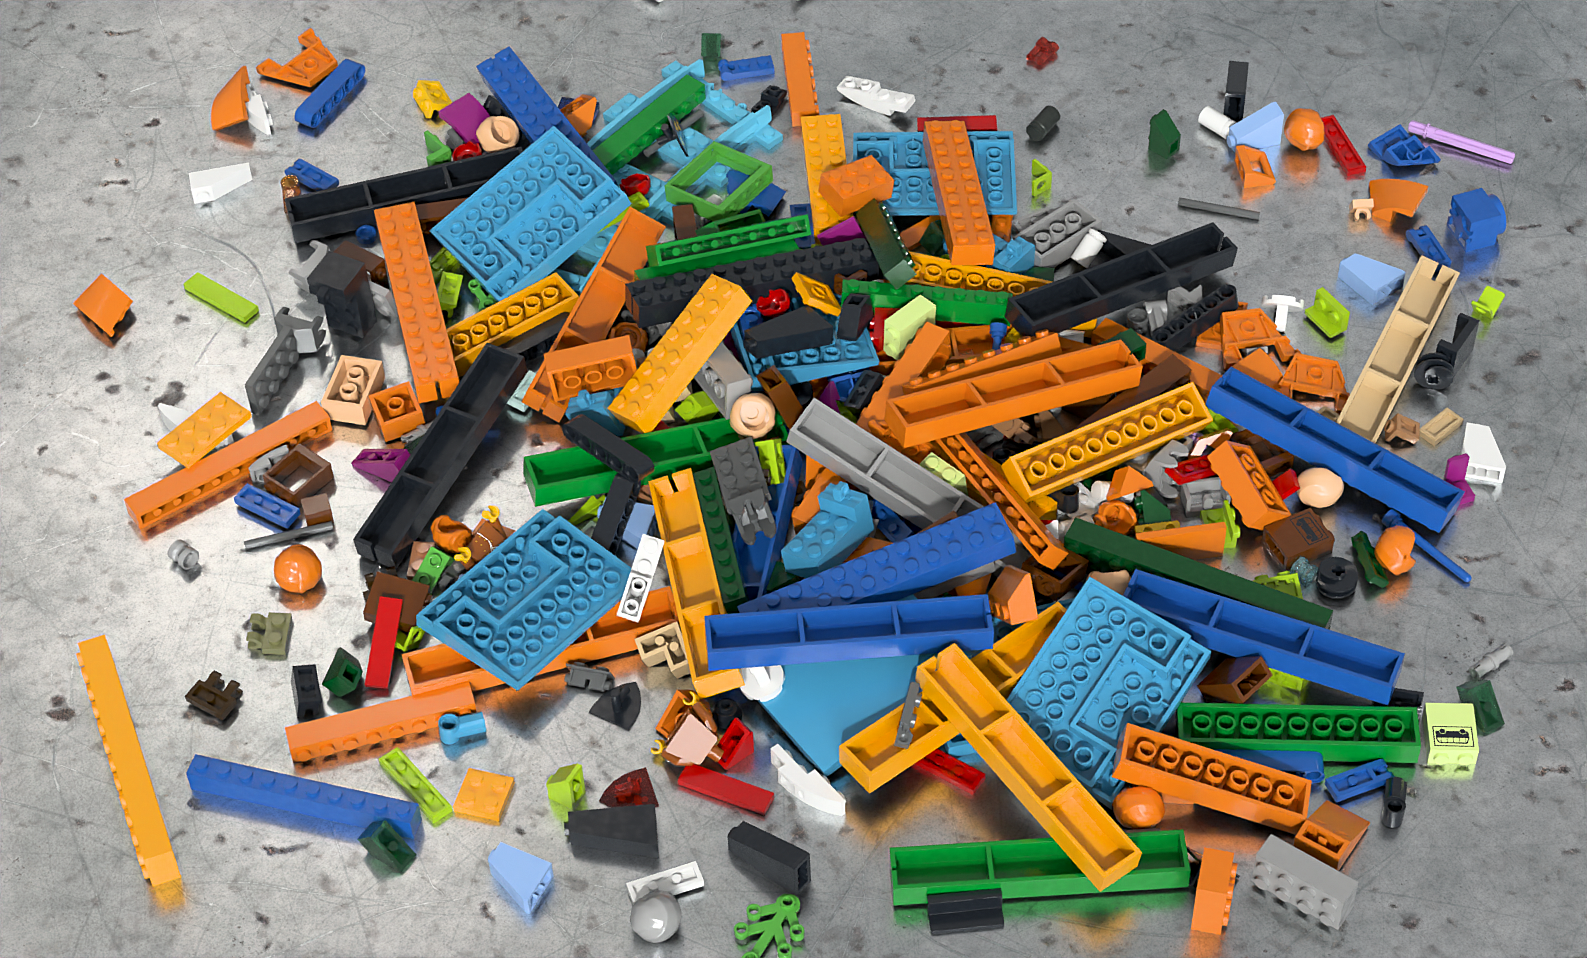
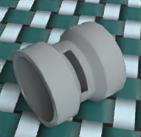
(183, 554)

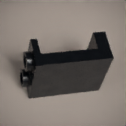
(1462, 342)

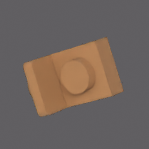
(1403, 428)

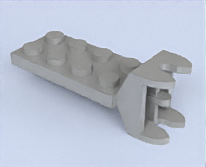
(382, 297)
(1154, 464)

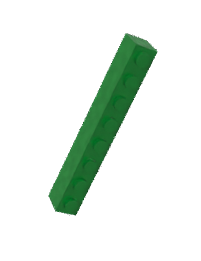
(647, 124)
(728, 240)
(718, 259)
(950, 303)

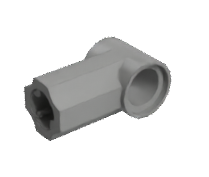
(1156, 314)

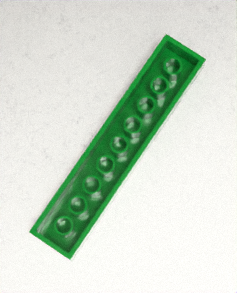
(1333, 731)

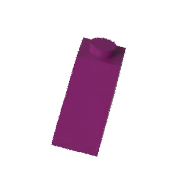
(381, 462)

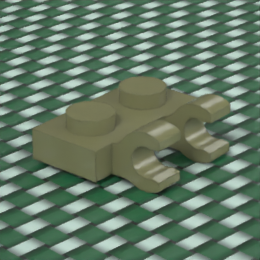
(276, 634)

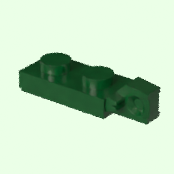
(1373, 570)

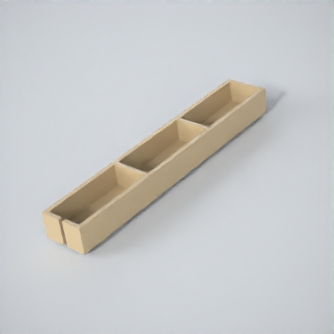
(1397, 350)

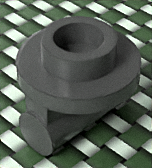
(454, 139)

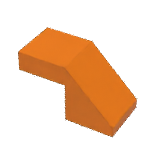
(1212, 439)

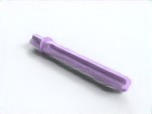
(1429, 131)

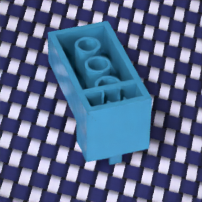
(1011, 256)
(595, 408)
(832, 532)

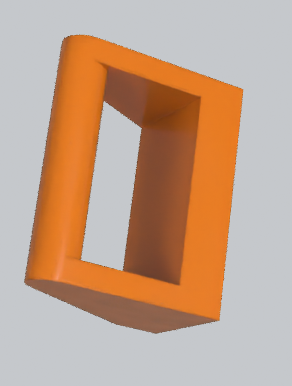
(1249, 177)

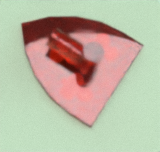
(630, 790)

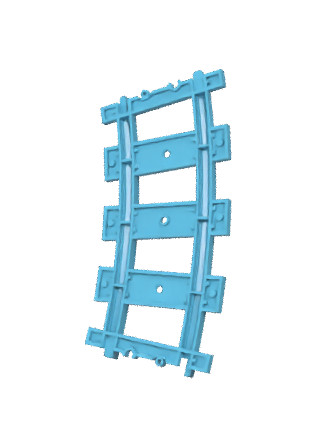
(745, 130)

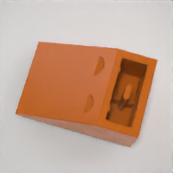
(1330, 834)

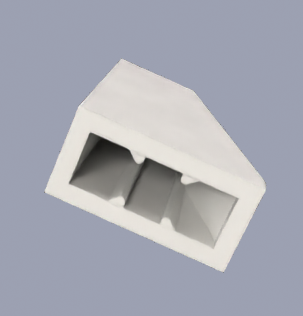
(1485, 458)

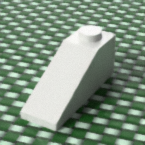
(216, 182)

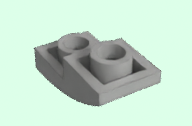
(265, 462)

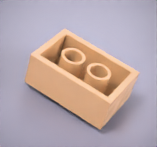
(349, 388)

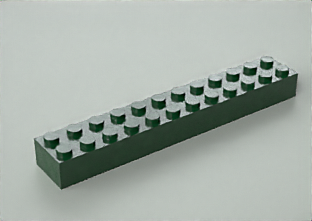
(1115, 552)

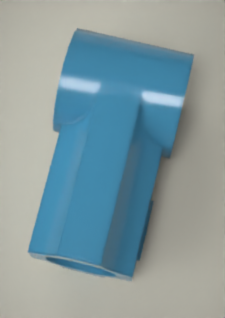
(454, 727)

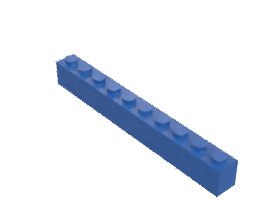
(302, 795)

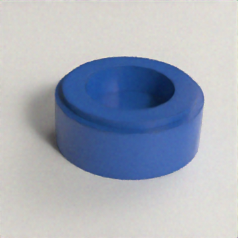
(366, 234)

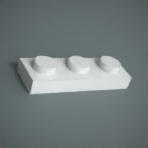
(672, 881)

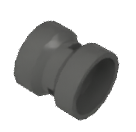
(1137, 320)

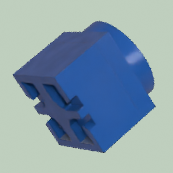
(1476, 219)

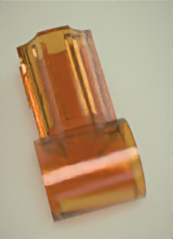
(290, 188)

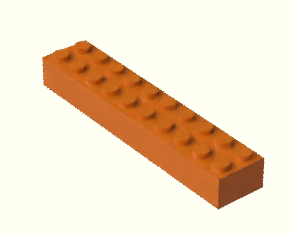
(958, 193)

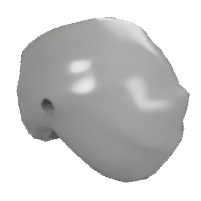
(655, 916)

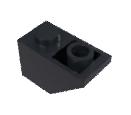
(854, 316)

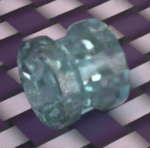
(1305, 571)

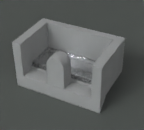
(1203, 495)

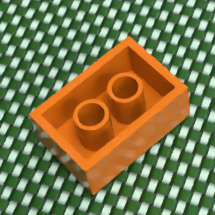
(855, 185)
(1214, 891)

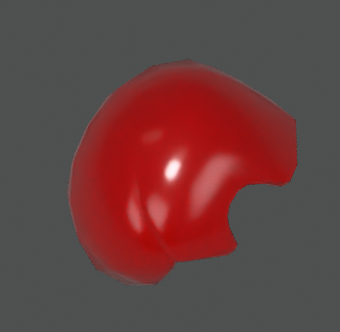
(466, 151)
(635, 183)
(775, 304)

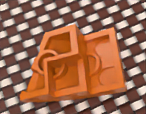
(230, 102)
(1395, 196)
(103, 303)
(1261, 368)
(916, 453)

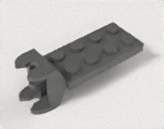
(293, 337)
(744, 488)

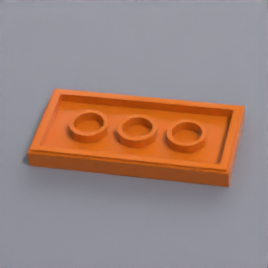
(1190, 541)

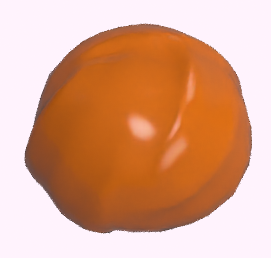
(1304, 129)
(1394, 549)
(297, 569)
(1138, 807)

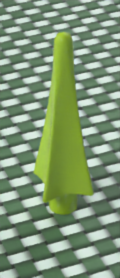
(588, 510)

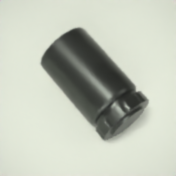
(1043, 123)

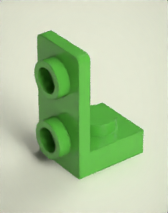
(442, 153)
(433, 567)

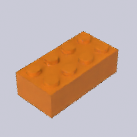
(590, 367)
(1248, 485)

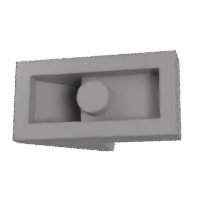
(1183, 299)

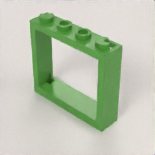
(759, 179)

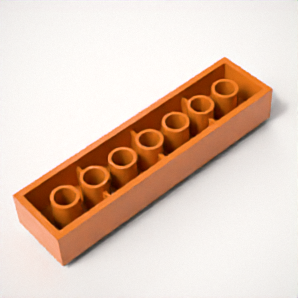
(1212, 778)

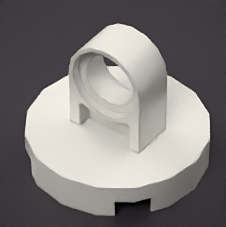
(1282, 305)
(762, 682)

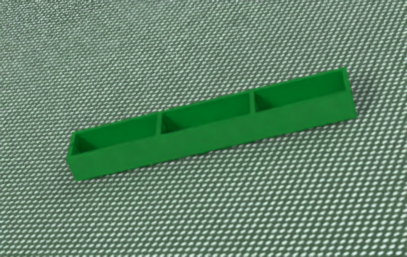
(577, 474)
(1028, 868)

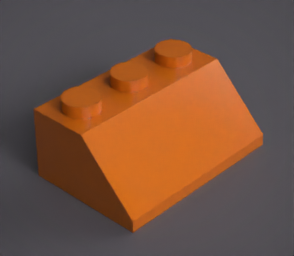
(1013, 597)

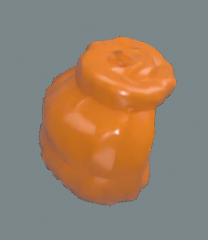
(637, 335)
(1116, 517)
(450, 534)

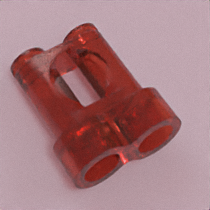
(1045, 46)

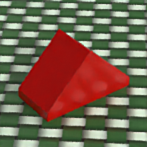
(736, 743)

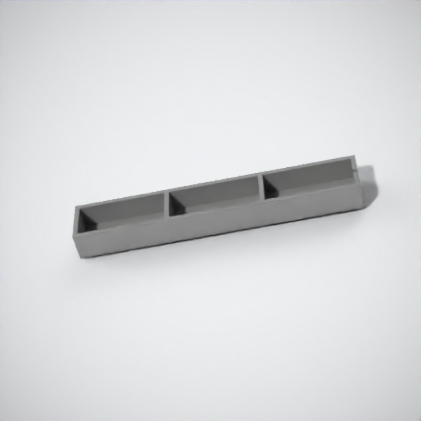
(884, 472)

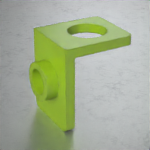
(1043, 175)
(1488, 302)
(406, 643)

